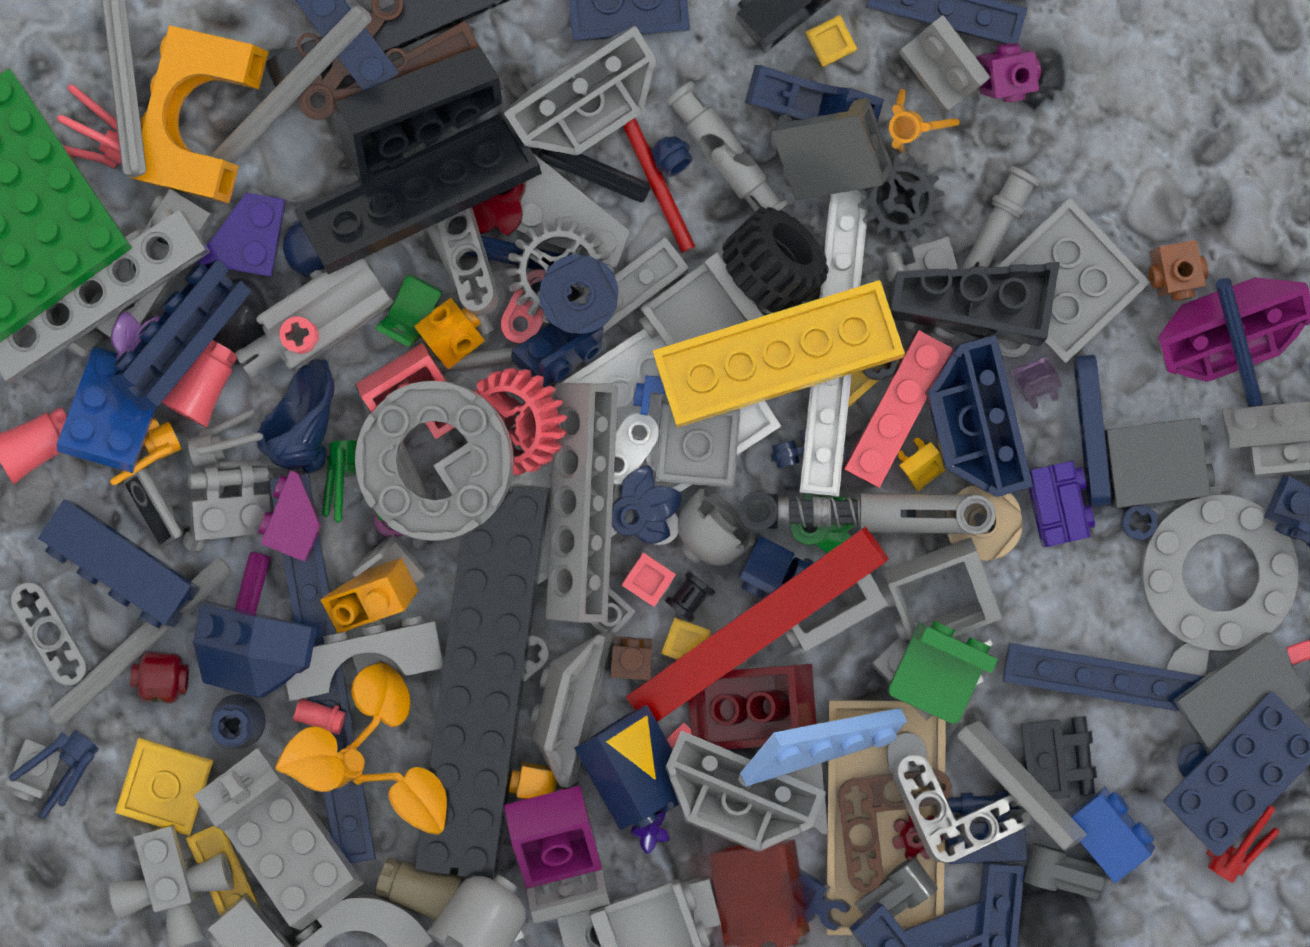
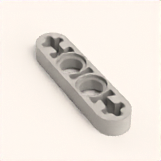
(455, 247)

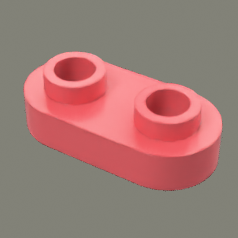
(514, 311)

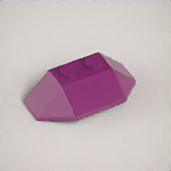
(1198, 338)

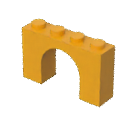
(186, 63)

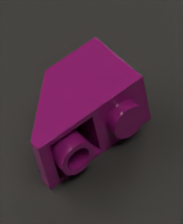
(295, 520)

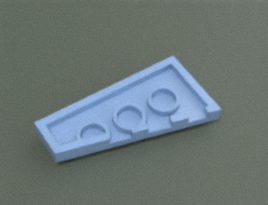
(818, 743)

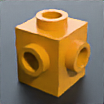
(450, 332)

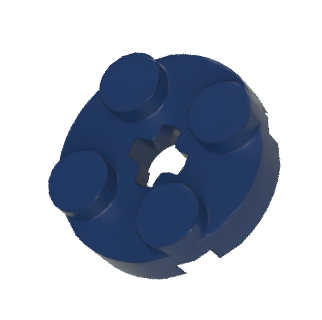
(585, 272)

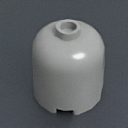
(480, 915)

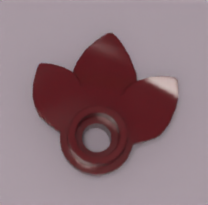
(501, 211)

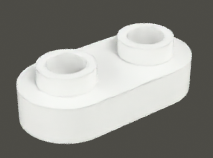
(631, 450)

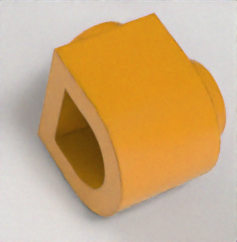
(532, 781)

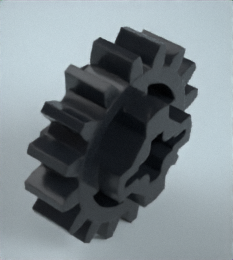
(908, 211)

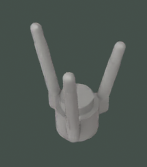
(209, 449)

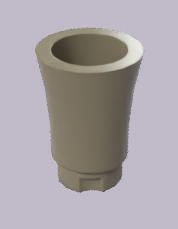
(417, 889)

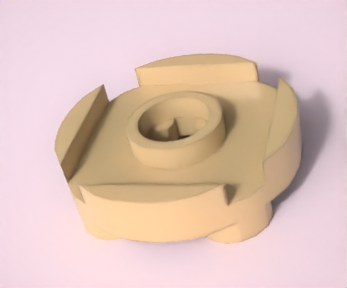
(1005, 530)

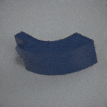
(801, 97)

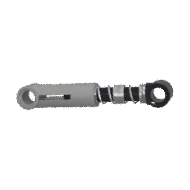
(874, 510)

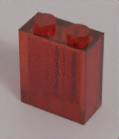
(760, 895)

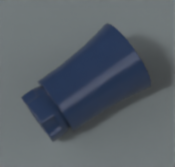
(251, 718)

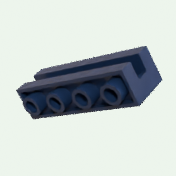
(178, 335)
(118, 563)

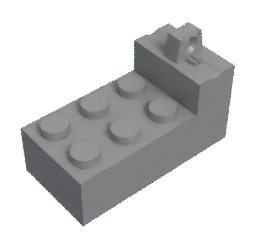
(279, 838)

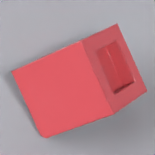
(648, 579)

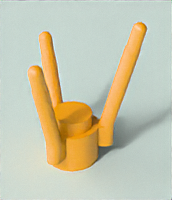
(909, 125)
(158, 443)

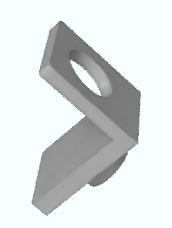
(388, 551)

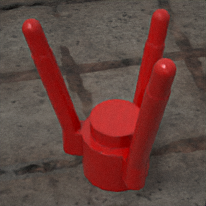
(1235, 860)

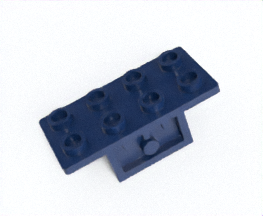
(1242, 774)

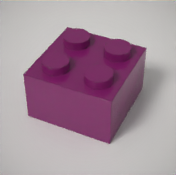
(552, 837)

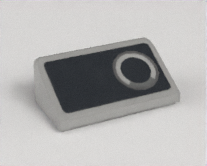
(154, 507)

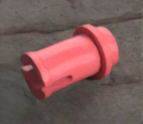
(319, 715)

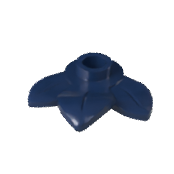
(650, 507)

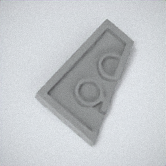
(554, 197)

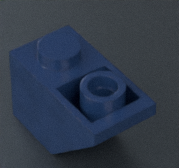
(765, 567)

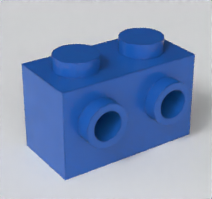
(1112, 834)

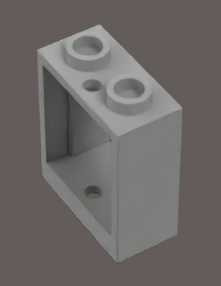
(962, 620)

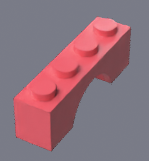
(897, 409)

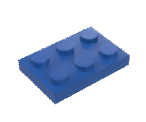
(103, 420)

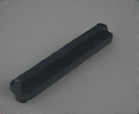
(599, 174)

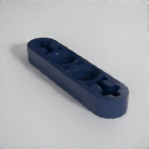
(1092, 431)

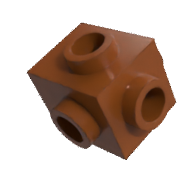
(1177, 270)

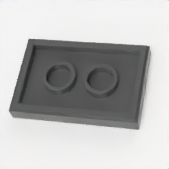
(1236, 687)

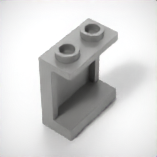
(698, 305)
(841, 619)
(651, 919)

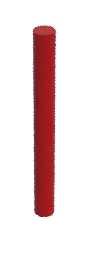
(658, 186)

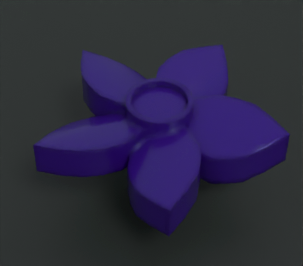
(651, 834)

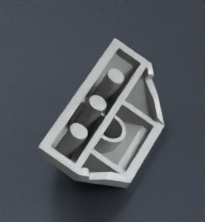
(586, 96)
(569, 705)
(718, 801)

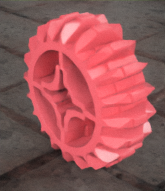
(538, 418)

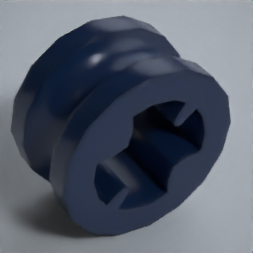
(1137, 533)

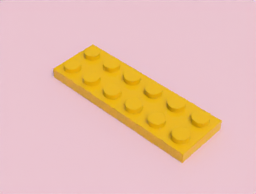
(778, 353)

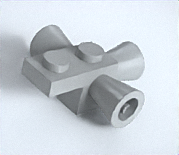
(170, 884)

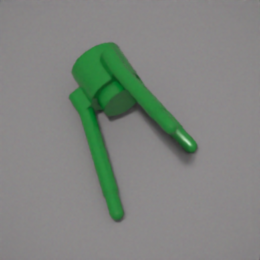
(339, 465)

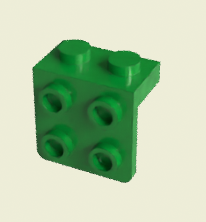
(940, 671)

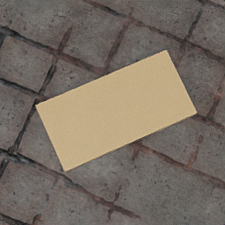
(870, 763)

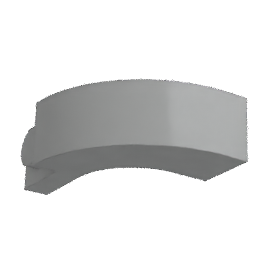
(372, 914)

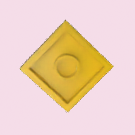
(163, 786)

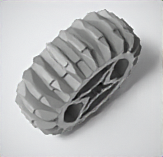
(531, 251)

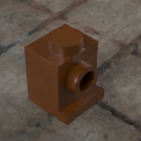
(631, 658)

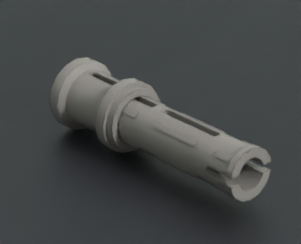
(1007, 207)

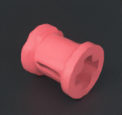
(288, 328)

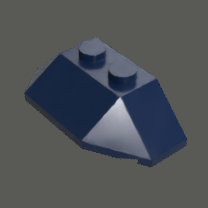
(978, 419)
(249, 649)

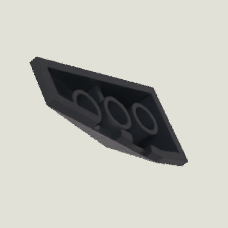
(774, 20)

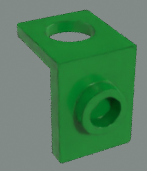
(413, 303)

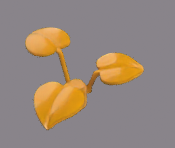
(315, 763)

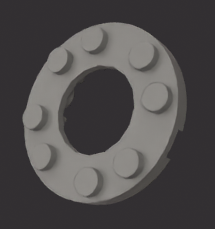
(379, 451)
(1164, 582)

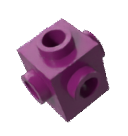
(1011, 72)

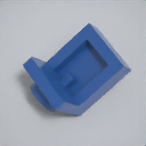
(643, 392)

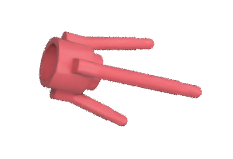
(109, 142)

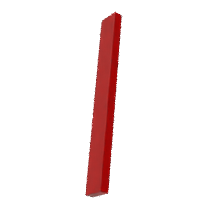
(760, 625)

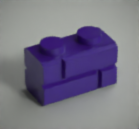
(1059, 504)

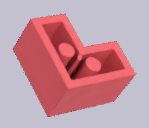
(409, 368)

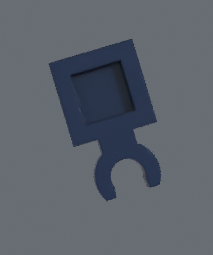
(817, 902)

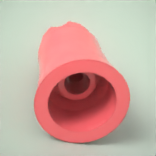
(202, 384)
(31, 444)

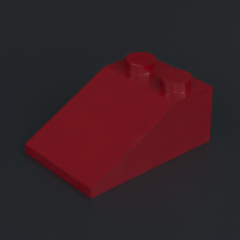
(753, 704)

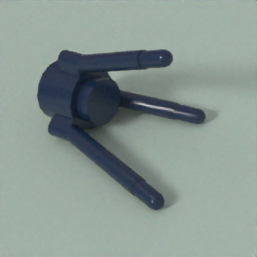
(76, 752)

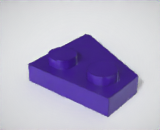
(249, 236)

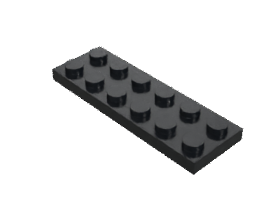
(417, 192)

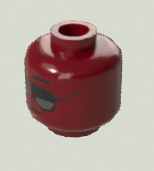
(160, 677)

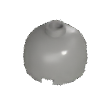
(712, 530)

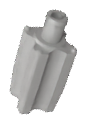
(332, 302)

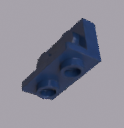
(555, 352)

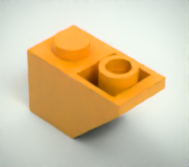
(371, 596)

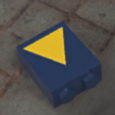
(629, 768)

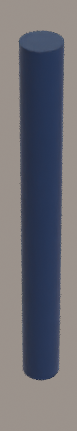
(1239, 342)

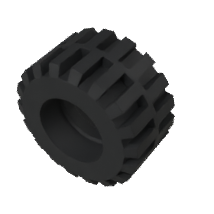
(775, 260)

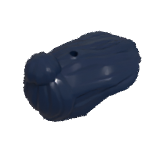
(300, 420)

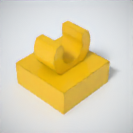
(923, 465)

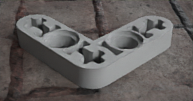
(944, 822)

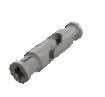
(734, 163)

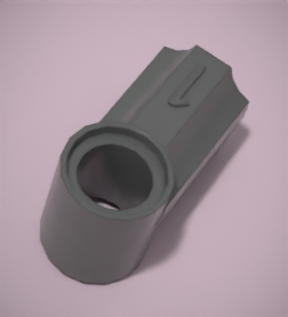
(1054, 869)
(904, 888)

